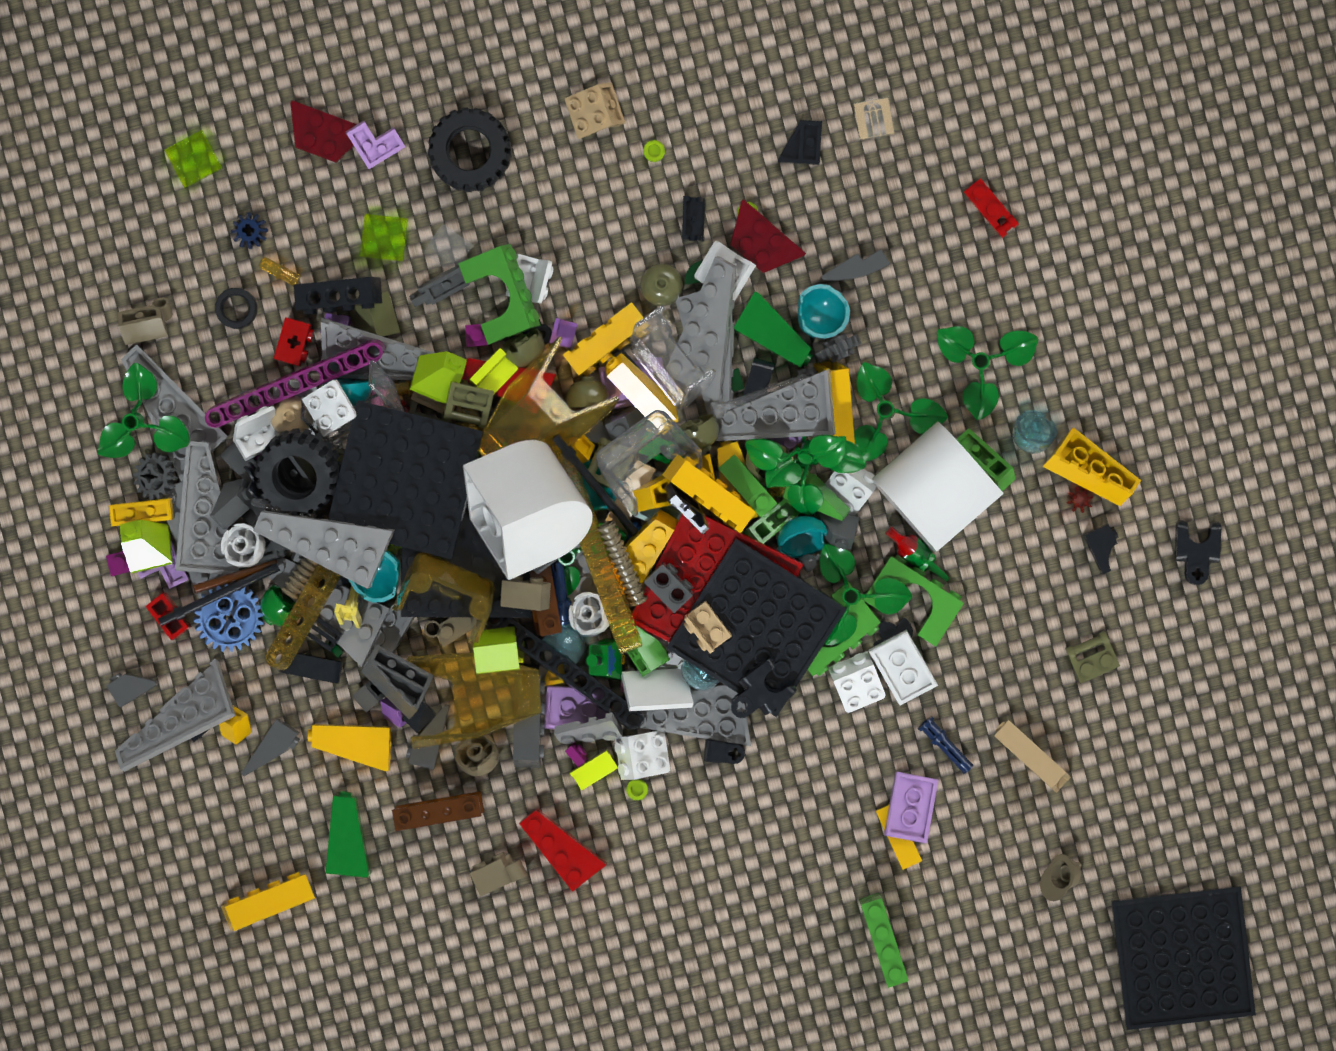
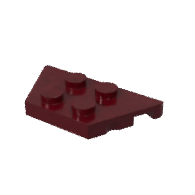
(320, 132)
(761, 241)

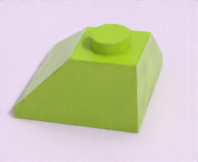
(435, 373)
(146, 545)

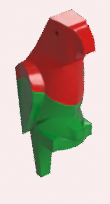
(915, 552)

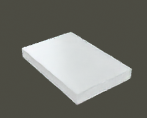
(903, 667)
(656, 690)

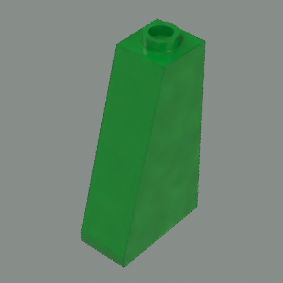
(771, 331)
(346, 842)

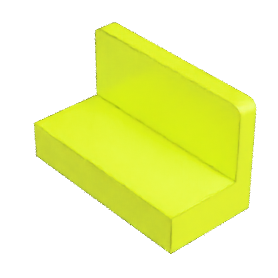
(494, 372)
(594, 769)

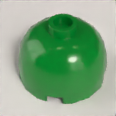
(275, 606)

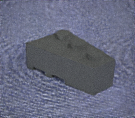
(397, 679)

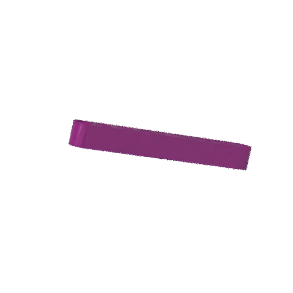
(287, 390)

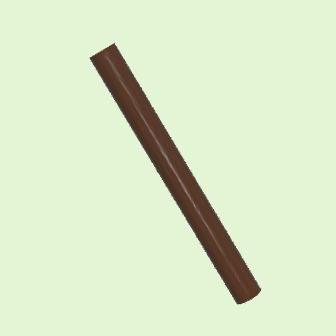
(231, 576)

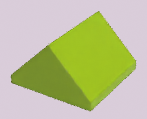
(496, 651)

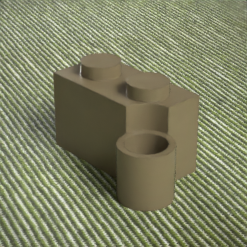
(145, 322)
(526, 594)
(451, 629)
(497, 873)

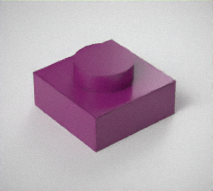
(475, 336)
(117, 563)
(577, 754)

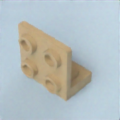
(594, 109)

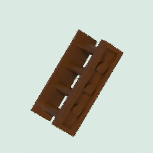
(546, 621)
(438, 811)

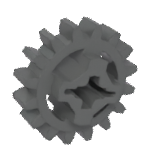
(838, 348)
(159, 466)

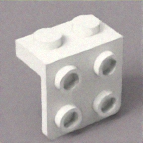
(743, 269)
(535, 276)
(329, 407)
(254, 432)
(852, 488)
(857, 682)
(642, 755)

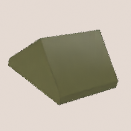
(377, 320)

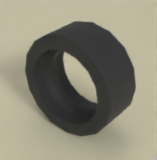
(219, 308)

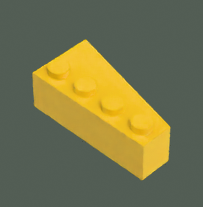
(603, 341)
(1091, 468)
(709, 492)
(653, 494)
(649, 543)
(267, 902)

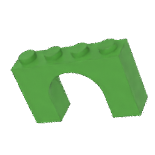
(520, 313)
(943, 604)
(866, 624)
(883, 940)

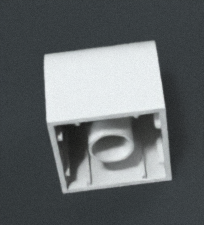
(937, 486)
(525, 506)

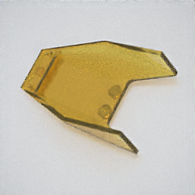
(537, 413)
(480, 700)

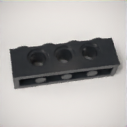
(368, 287)

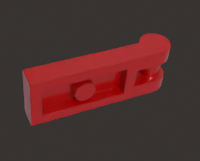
(990, 207)

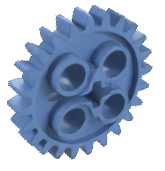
(246, 624)

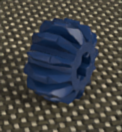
(244, 236)

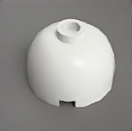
(242, 545)
(588, 614)

